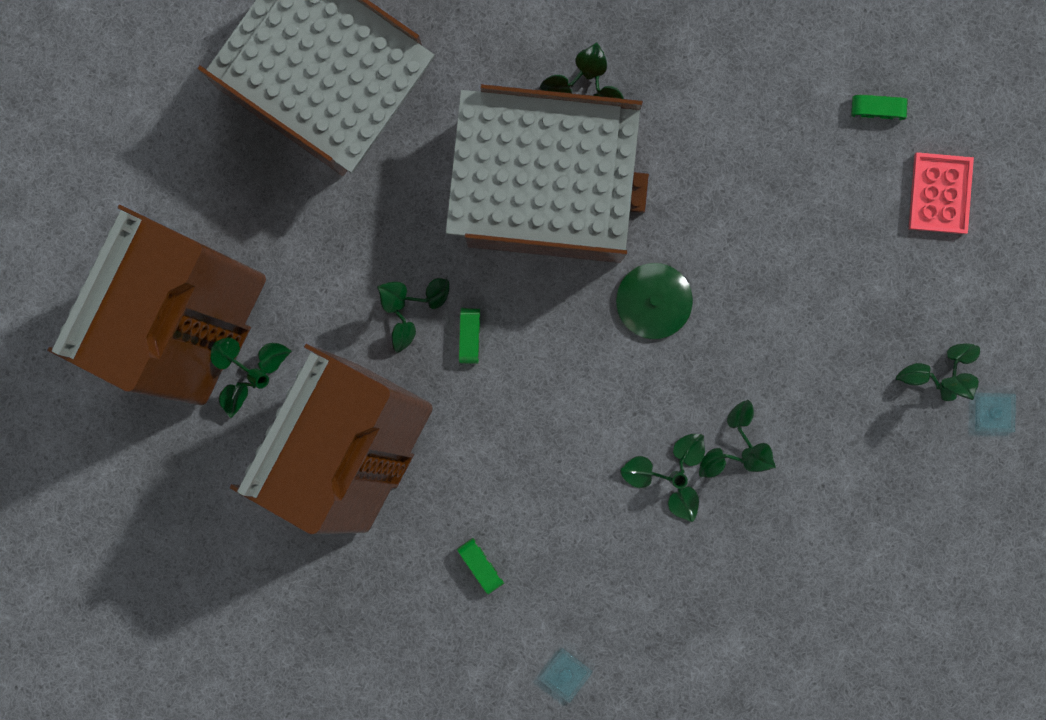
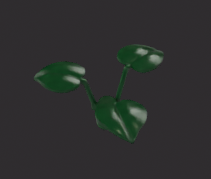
(592, 65)
(393, 299)
(223, 354)
(961, 385)
(754, 458)
(685, 501)

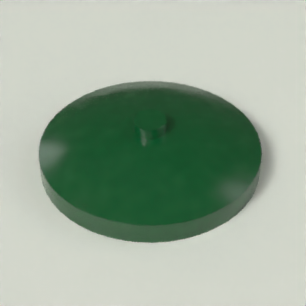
(654, 301)

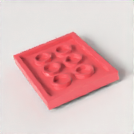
(941, 193)

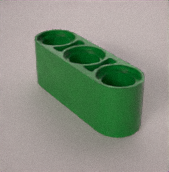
(879, 106)
(469, 335)
(480, 567)

